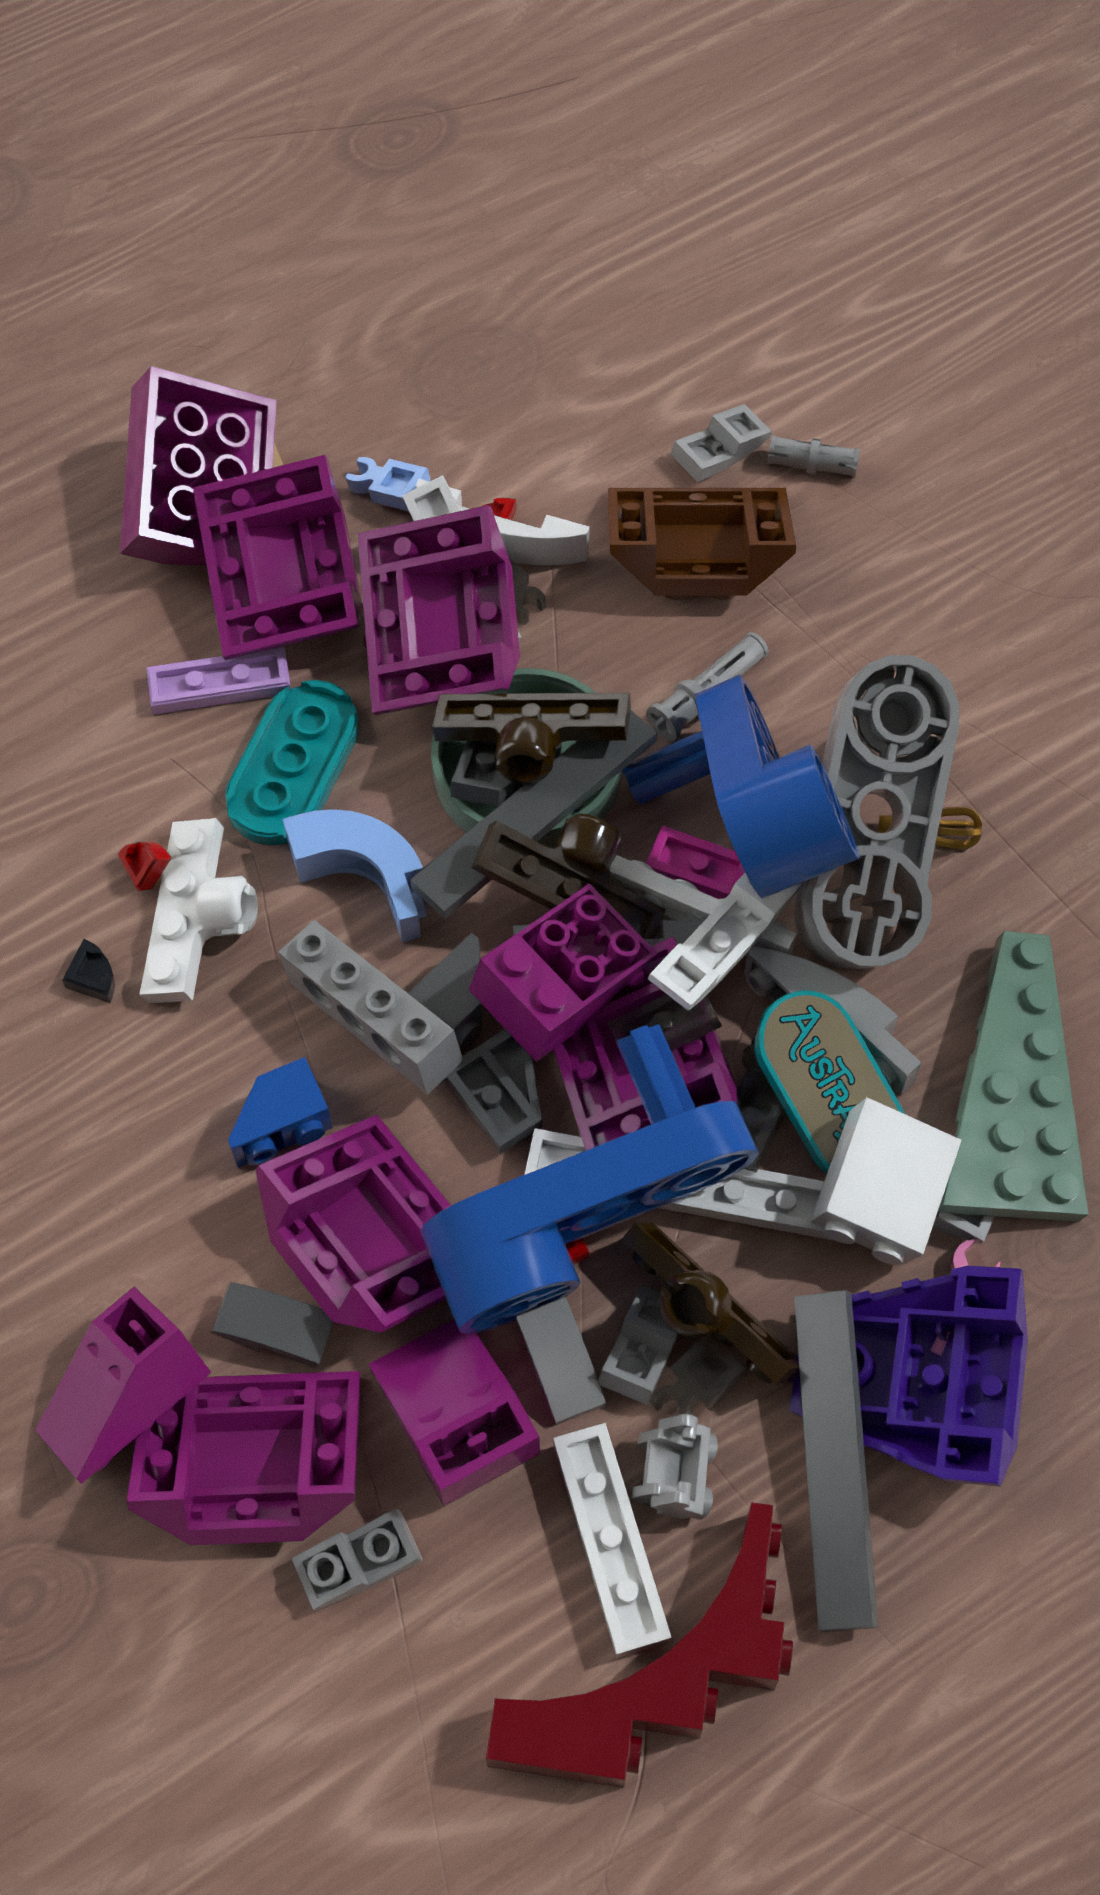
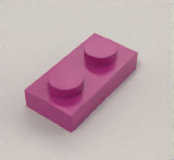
(695, 860)

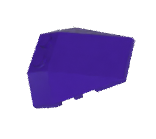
(951, 1410)

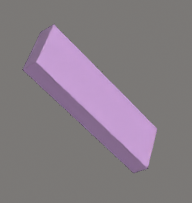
(217, 681)

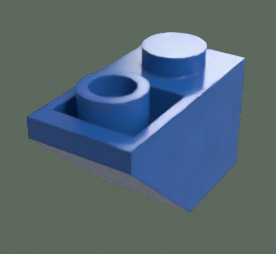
(278, 1113)

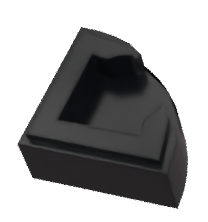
(90, 973)

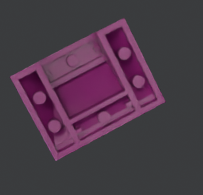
(278, 557)
(437, 609)
(599, 1080)
(352, 1224)
(250, 1458)

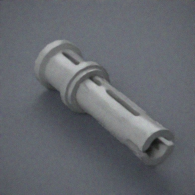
(682, 706)

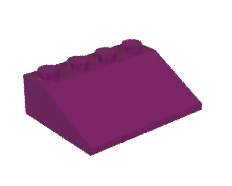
(179, 439)

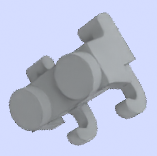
(677, 1468)

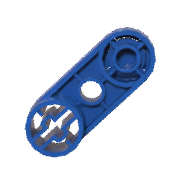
(773, 806)
(509, 1243)

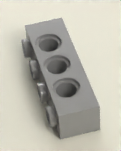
(371, 1007)

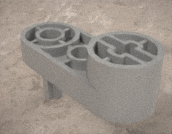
(895, 721)

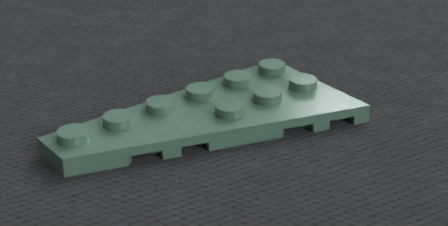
(1017, 1097)

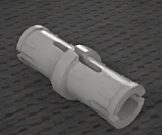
(813, 456)

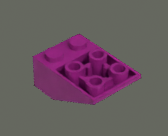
(560, 971)
(118, 1384)
(456, 1410)

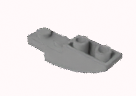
(779, 973)

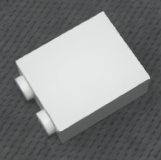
(885, 1182)

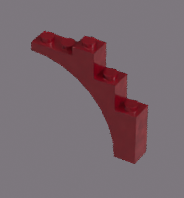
(591, 1732)

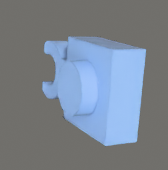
(386, 483)

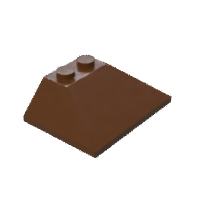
(700, 538)

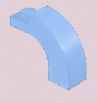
(361, 845)

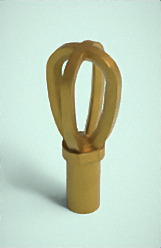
(976, 824)

